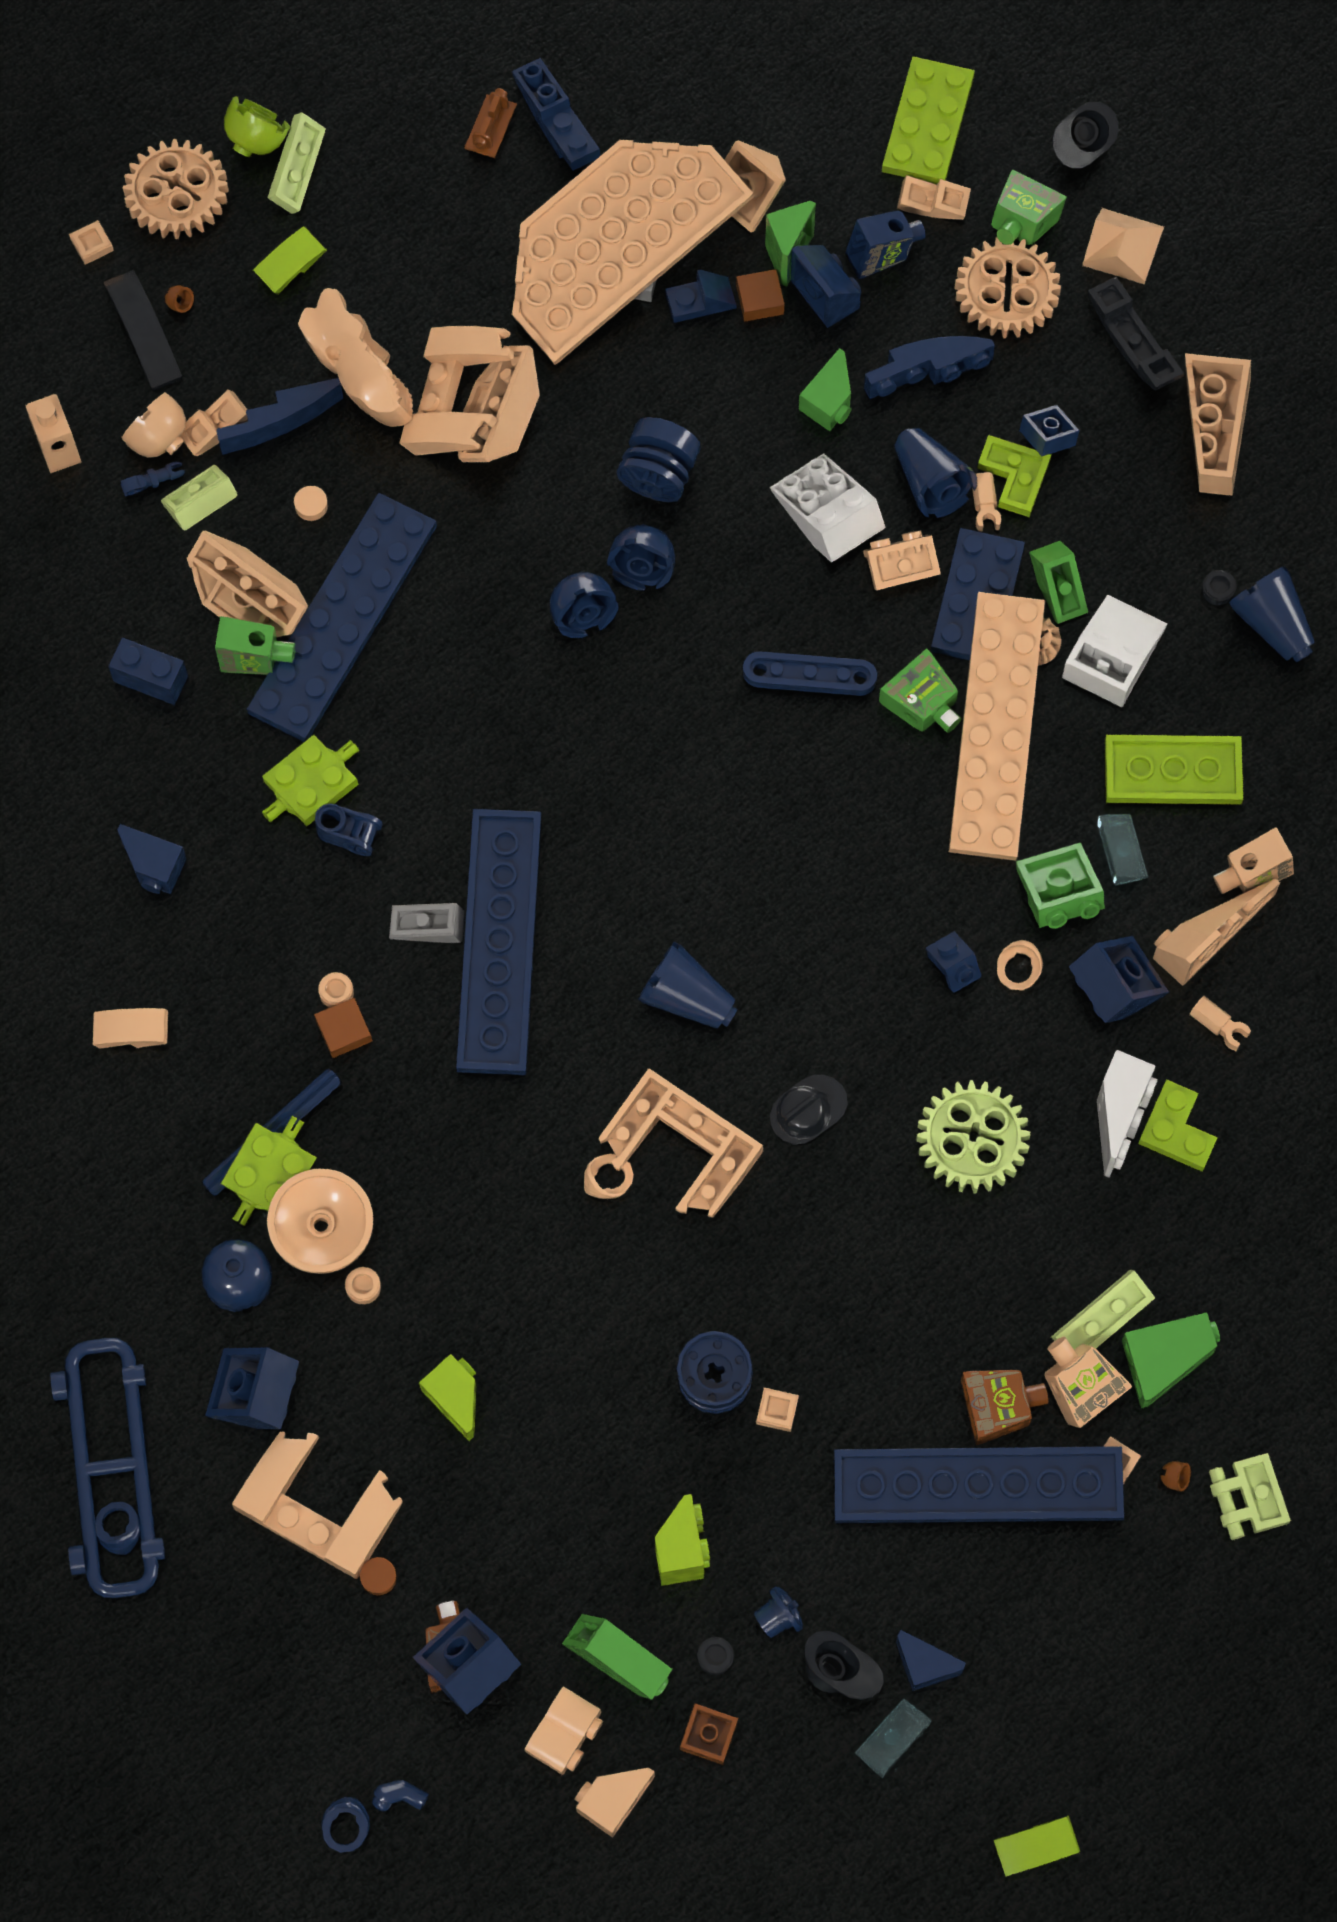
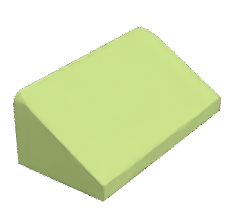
(199, 497)

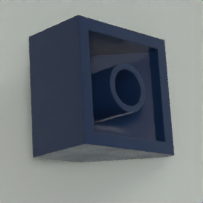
(824, 283)
(1117, 978)
(252, 1387)
(467, 1660)

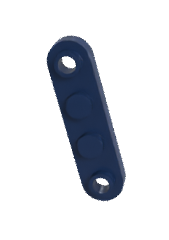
(810, 673)

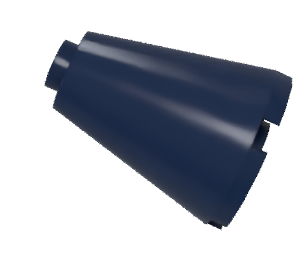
(933, 473)
(1276, 614)
(688, 990)

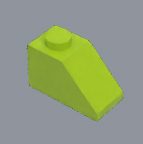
(453, 1393)

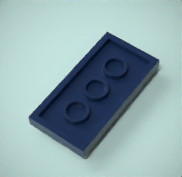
(978, 565)

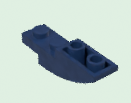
(554, 114)
(939, 357)

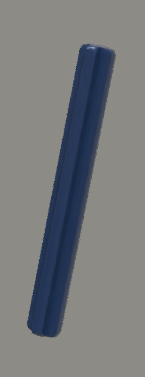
(298, 1107)

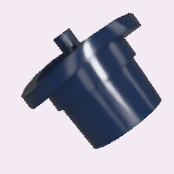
(779, 1613)

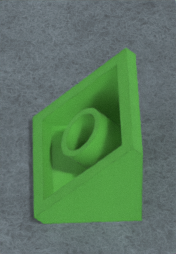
(785, 231)

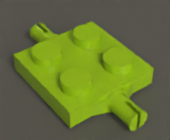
(310, 779)
(264, 1166)

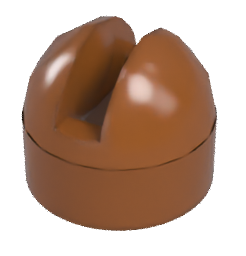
(184, 293)
(1177, 1475)

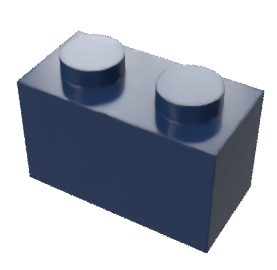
(148, 671)

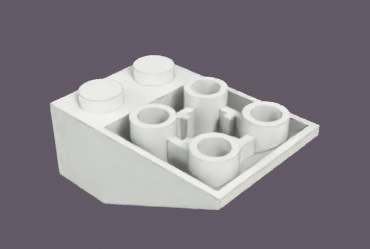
(829, 507)
(1113, 650)
(1123, 1091)

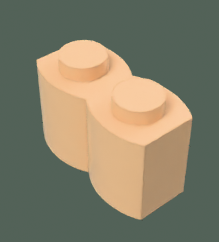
(563, 1731)

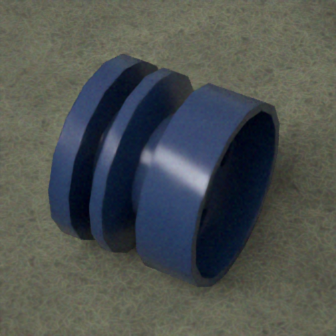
(658, 459)
(724, 1354)

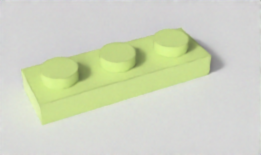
(296, 163)
(1107, 1312)

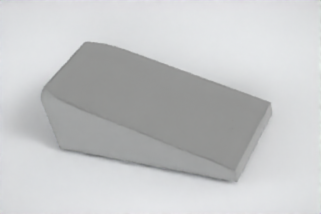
(427, 922)

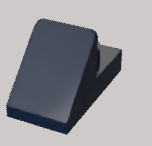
(701, 298)

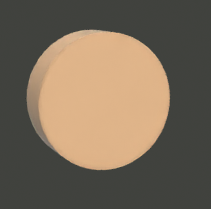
(311, 503)
(335, 989)
(362, 1285)

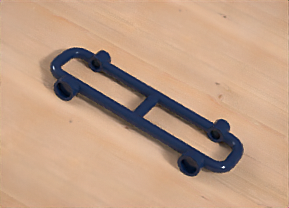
(85, 1557)

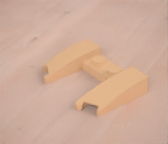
(449, 350)
(658, 1100)
(343, 1547)

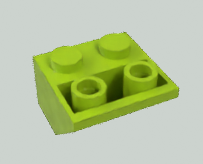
(678, 1547)

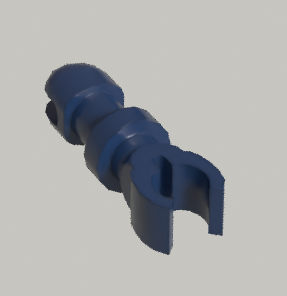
(140, 482)

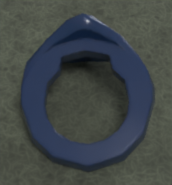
(125, 1542)
(350, 1805)

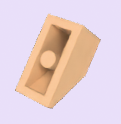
(612, 1798)

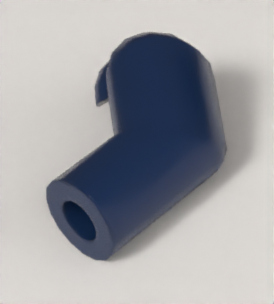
(398, 1791)

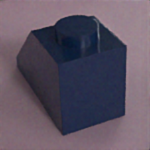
(153, 859)

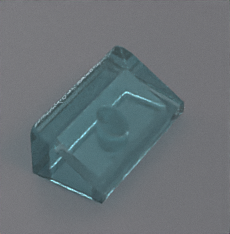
(1122, 848)
(893, 1737)

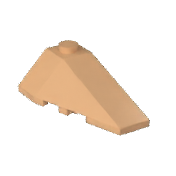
(1200, 938)

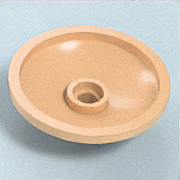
(314, 1198)

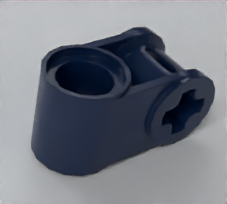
(354, 831)

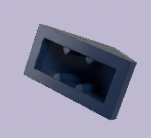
(926, 1663)

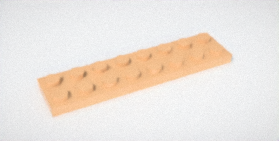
(996, 726)

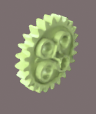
(966, 1165)

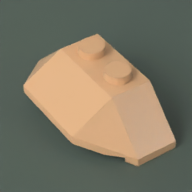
(510, 394)
(244, 586)

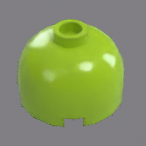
(253, 128)

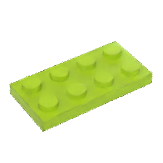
(928, 120)
(1173, 769)

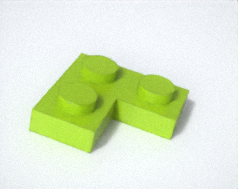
(1021, 467)
(1169, 1133)

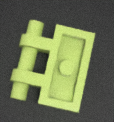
(1260, 1494)

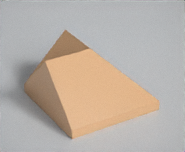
(761, 175)
(1122, 245)

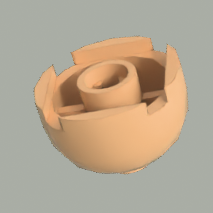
(157, 428)

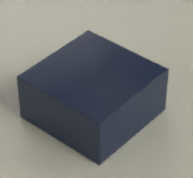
(1049, 430)

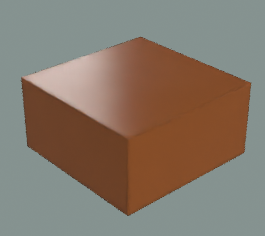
(760, 295)
(343, 1027)
(709, 1734)

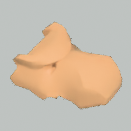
(347, 349)

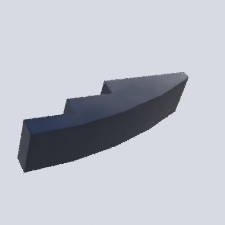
(293, 409)

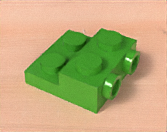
(1061, 886)

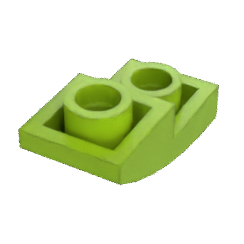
(290, 259)
(1037, 1846)

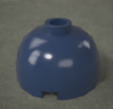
(642, 557)
(581, 603)
(236, 1275)

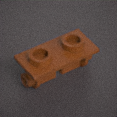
(491, 124)

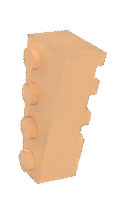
(1217, 409)

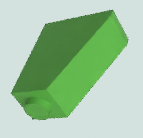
(1168, 1353)
(618, 1656)

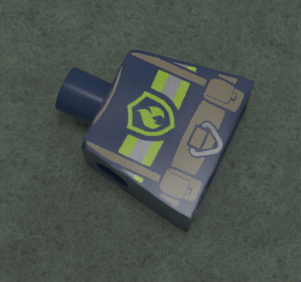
(881, 242)

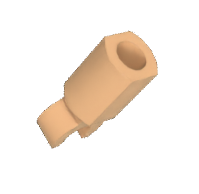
(986, 501)
(1219, 1022)

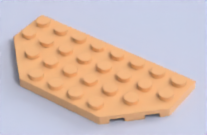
(616, 236)

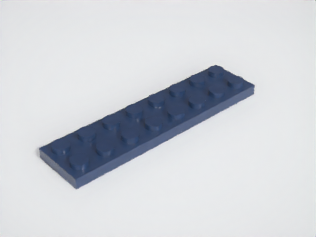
(342, 617)
(499, 942)
(979, 1484)

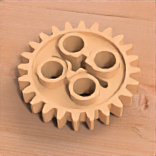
(175, 189)
(1038, 289)

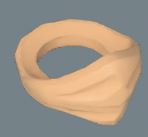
(1009, 952)
(591, 1186)

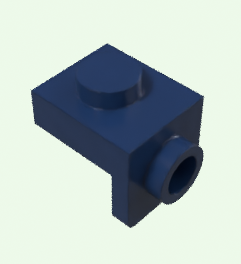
(954, 961)

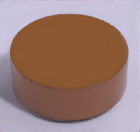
(378, 1576)

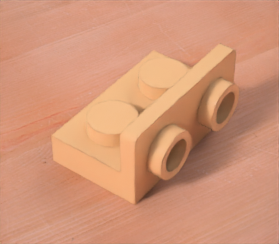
(902, 560)

